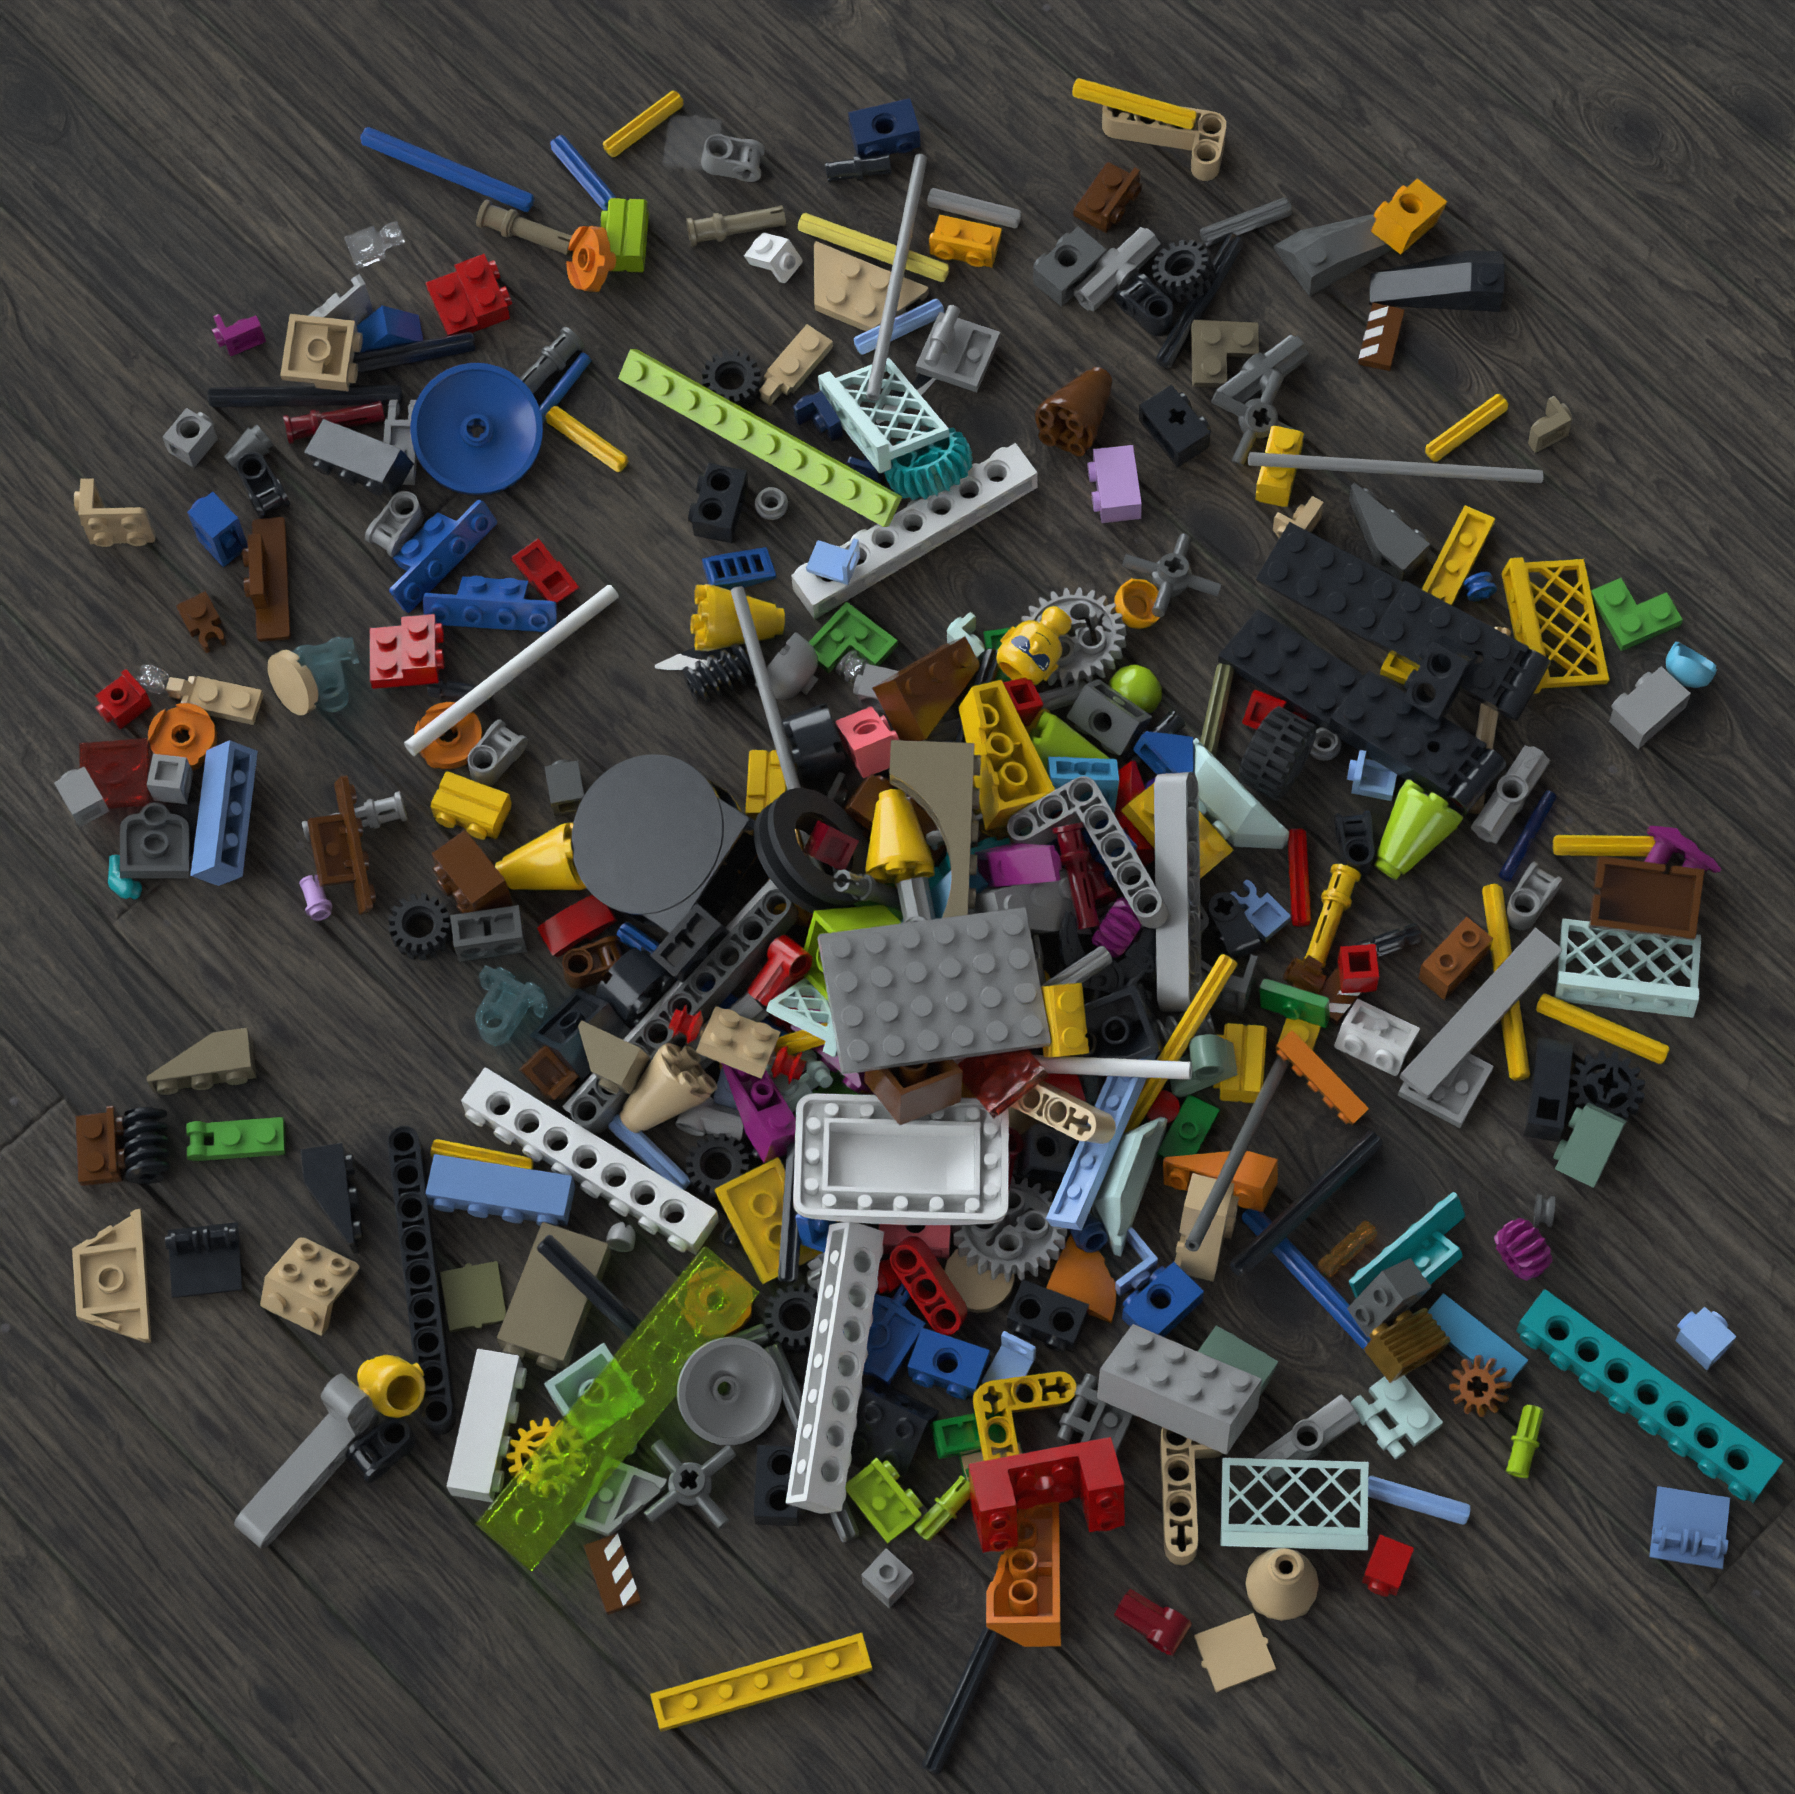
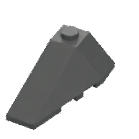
(1330, 251)

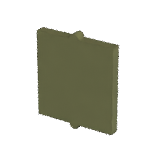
(473, 1296)

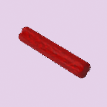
(1299, 878)

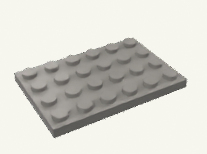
(933, 990)

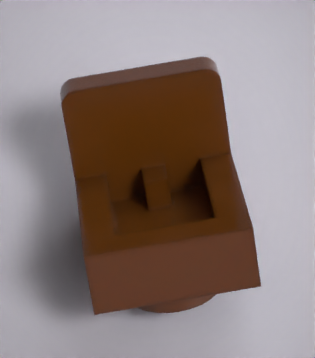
(549, 1074)

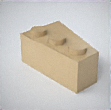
(1205, 1260)

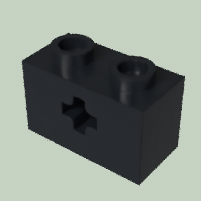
(1175, 425)

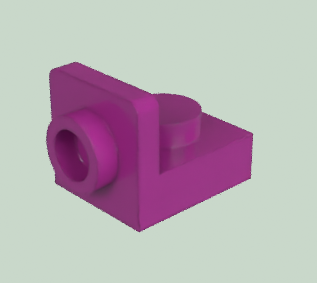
(239, 336)

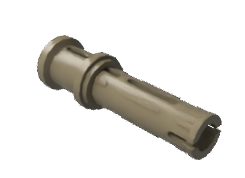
(511, 224)
(720, 226)

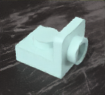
(965, 627)

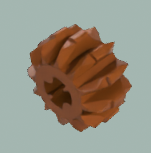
(1487, 1375)

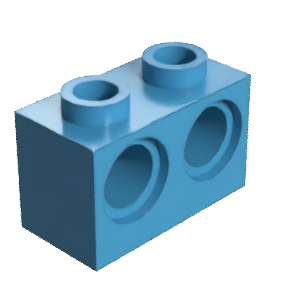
(1102, 771)

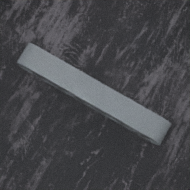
(1179, 886)

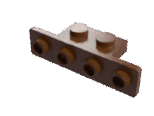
(268, 578)
(339, 849)

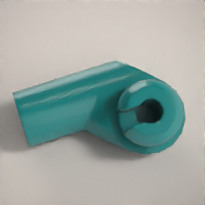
(122, 886)

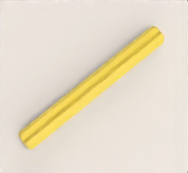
(871, 246)

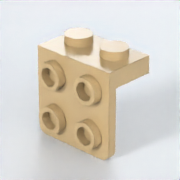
(111, 525)
(307, 1284)

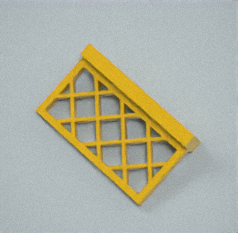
(1526, 619)

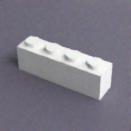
(485, 1425)

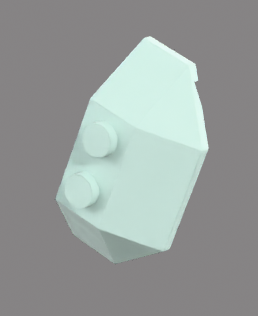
(1232, 807)
(1126, 1180)

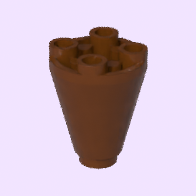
(1075, 412)

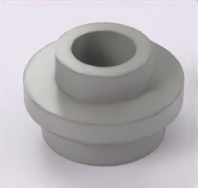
(771, 495)
(1325, 735)

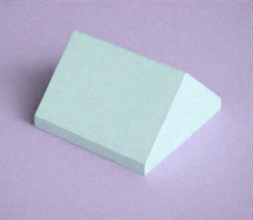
(574, 1380)

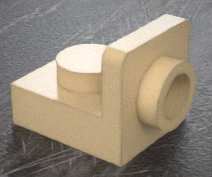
(1304, 517)

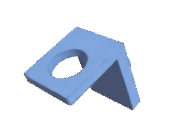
(834, 561)
(1141, 1273)
(1011, 1360)

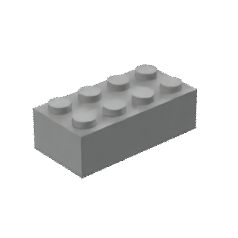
(1179, 1389)

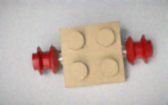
(737, 1042)

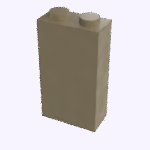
(546, 1306)

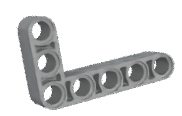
(1105, 839)
(311, 1464)

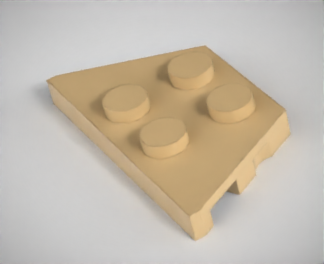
(856, 289)
(113, 1279)

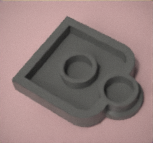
(154, 844)

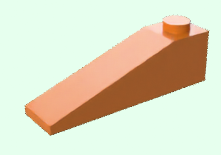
(1025, 1591)

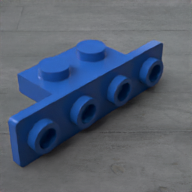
(437, 551)
(492, 605)

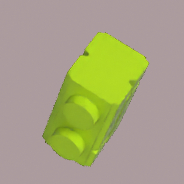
(627, 232)

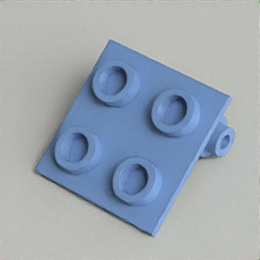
(1690, 1527)

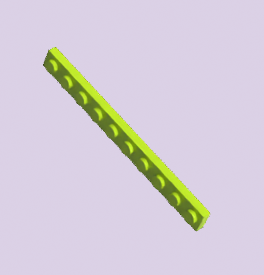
(760, 438)

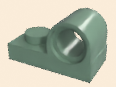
(1211, 1063)

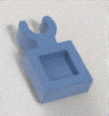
(1263, 913)

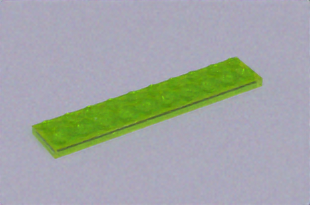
(615, 1410)

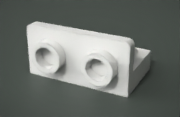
(1376, 1037)

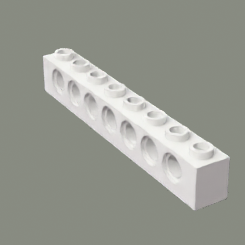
(907, 546)
(492, 1090)
(846, 1306)

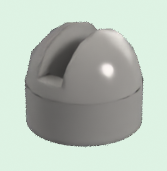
(621, 1237)

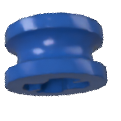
(1479, 586)

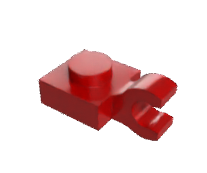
(1260, 706)

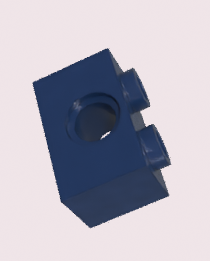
(894, 117)

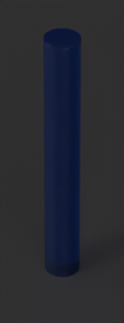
(1527, 835)

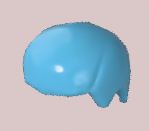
(1689, 667)

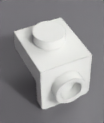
(775, 255)

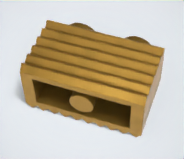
(1406, 1344)

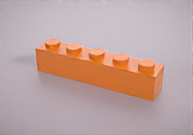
(1321, 1078)

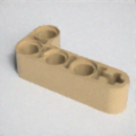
(1203, 145)
(1052, 1112)
(1183, 1492)

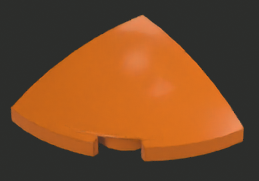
(1085, 1279)

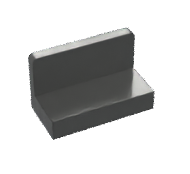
(1237, 990)

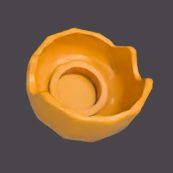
(1136, 602)

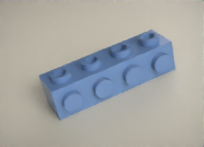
(224, 813)
(500, 1191)

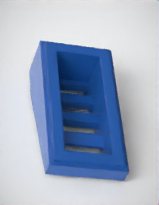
(725, 561)

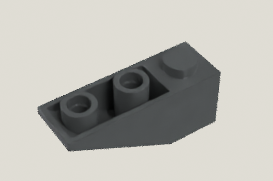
(1391, 542)

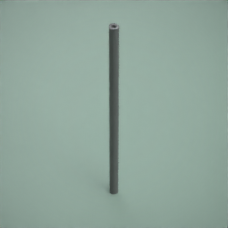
(1236, 1155)

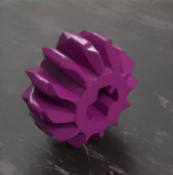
(1117, 928)
(1523, 1249)

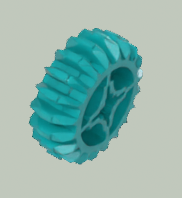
(931, 467)

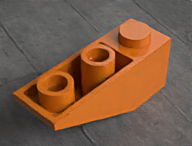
(1252, 1182)

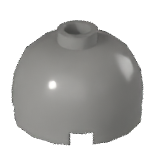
(793, 668)

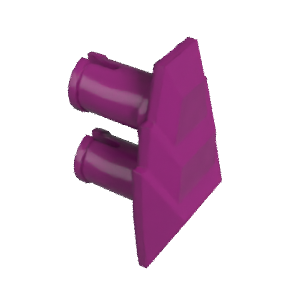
(1670, 841)

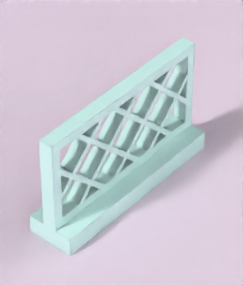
(859, 421)
(1632, 994)
(803, 1017)
(1294, 1536)

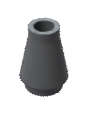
(253, 441)

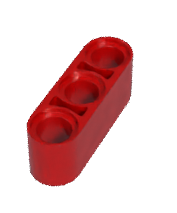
(928, 1302)

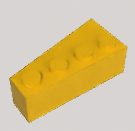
(1010, 765)

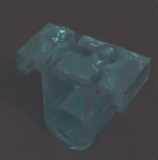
(328, 670)
(507, 1001)

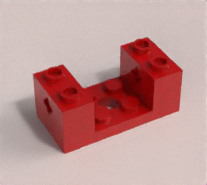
(1043, 1477)

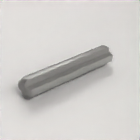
(974, 208)

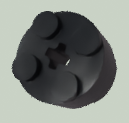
(815, 742)
(635, 985)

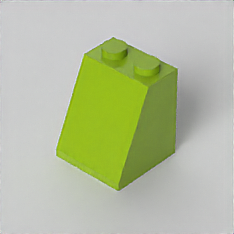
(836, 921)

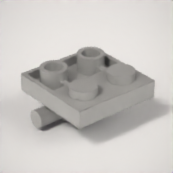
(957, 350)

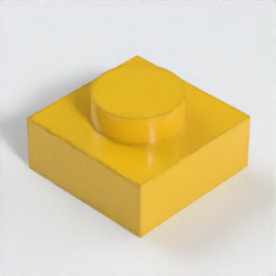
(1306, 1031)

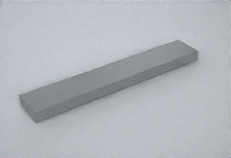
(1480, 1013)

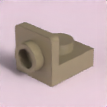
(1551, 427)

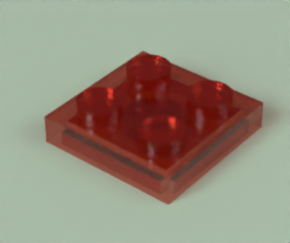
(118, 770)
(1001, 1078)

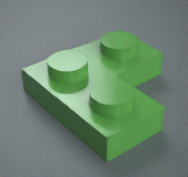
(1633, 622)
(851, 631)

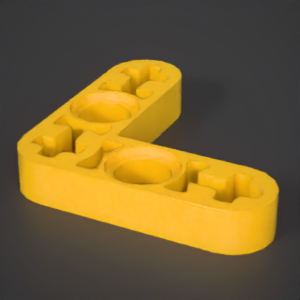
(1009, 1403)

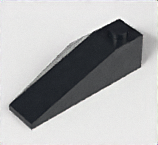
(1453, 282)
(1120, 1026)

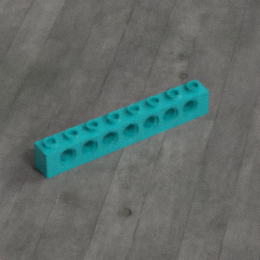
(1669, 1397)

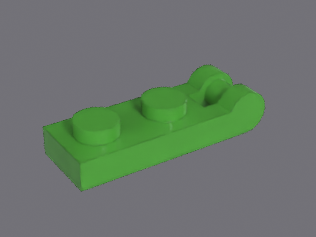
(236, 1139)

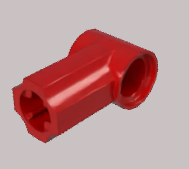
(785, 963)

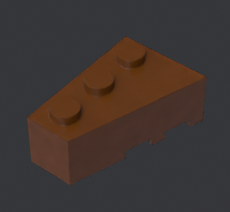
(862, 808)

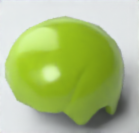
(1138, 686)

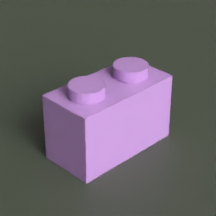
(1116, 484)

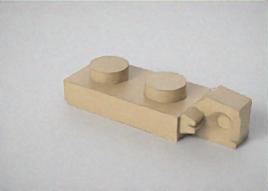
(795, 364)
(218, 697)

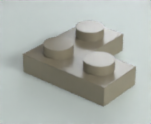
(1214, 343)

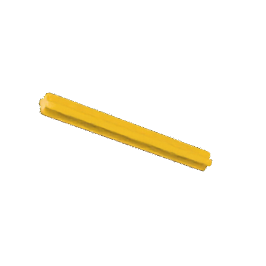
(1500, 951)
(1183, 1034)

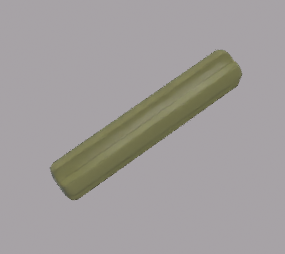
(1217, 707)

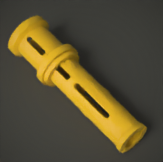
(1335, 900)

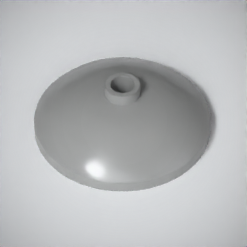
(750, 1397)

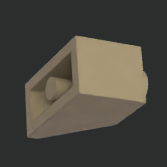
(612, 1059)

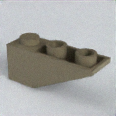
(213, 1060)

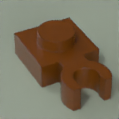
(201, 619)

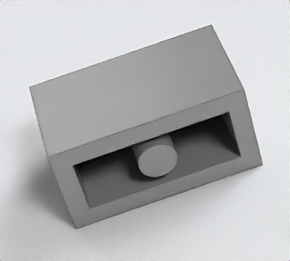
(1649, 706)

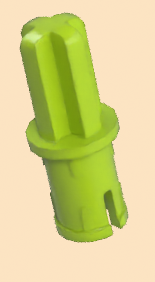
(1525, 1441)
(944, 1509)

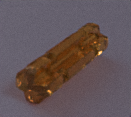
(1347, 1249)

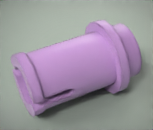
(317, 904)

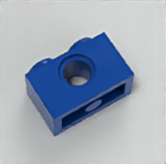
(217, 528)
(1167, 1283)
(933, 1349)

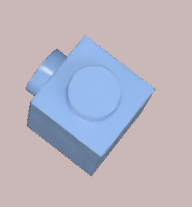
(1705, 1336)

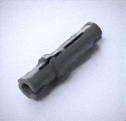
(865, 888)

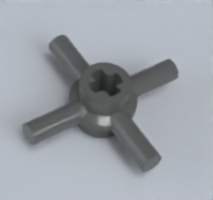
(1245, 412)
(1171, 575)
(685, 1496)

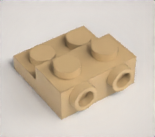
(321, 351)

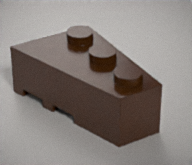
(926, 689)

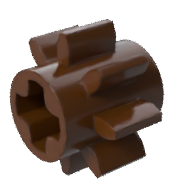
(1305, 974)

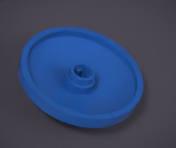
(468, 399)

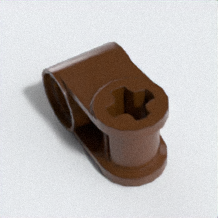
(595, 958)

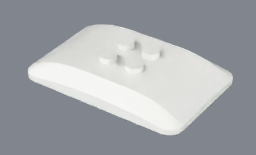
(869, 1169)

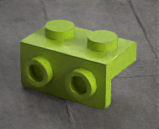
(883, 1500)

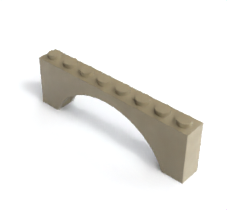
(942, 783)

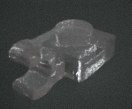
(369, 246)

